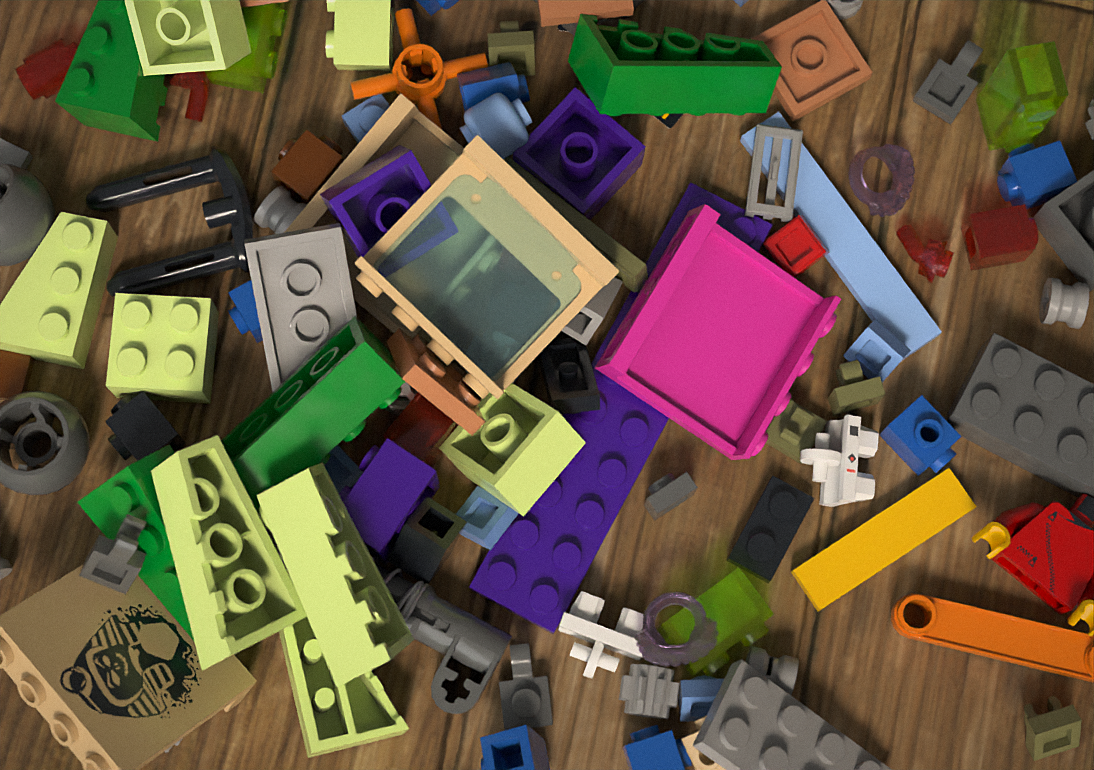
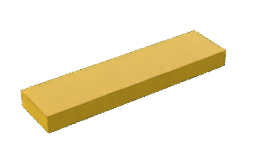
(883, 539)

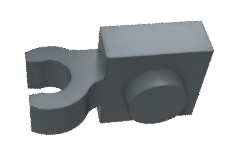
(949, 86)
(116, 561)
(524, 698)

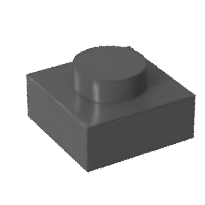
(668, 494)

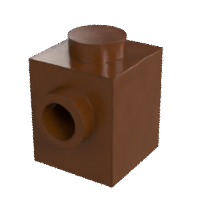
(307, 165)

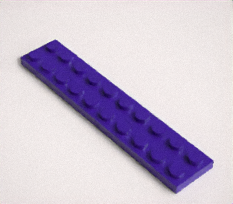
(551, 548)

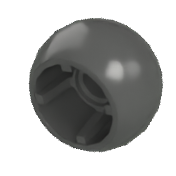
(24, 214)
(66, 454)

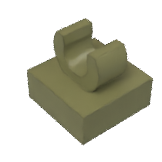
(512, 47)
(854, 390)
(794, 430)
(1052, 731)

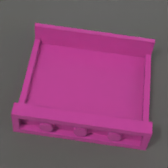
(717, 337)

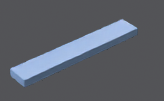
(850, 246)

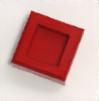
(796, 246)

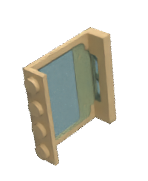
(485, 269)

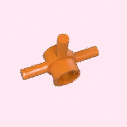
(417, 54)

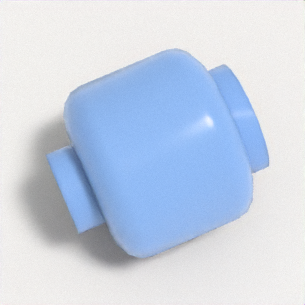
(498, 123)

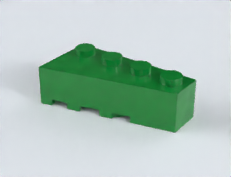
(671, 71)
(107, 80)
(135, 494)

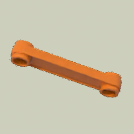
(998, 636)

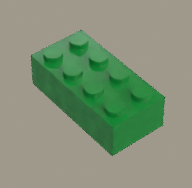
(314, 410)

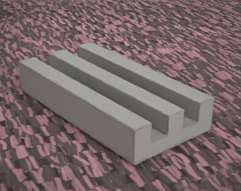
(768, 209)

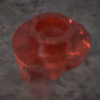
(198, 95)
(932, 260)

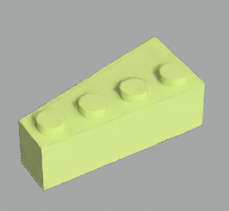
(361, 35)
(222, 554)
(333, 575)

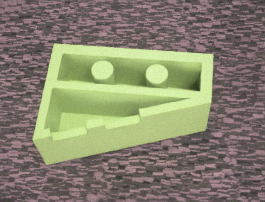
(59, 292)
(333, 715)

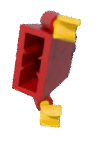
(1048, 553)

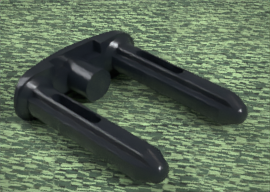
(232, 209)

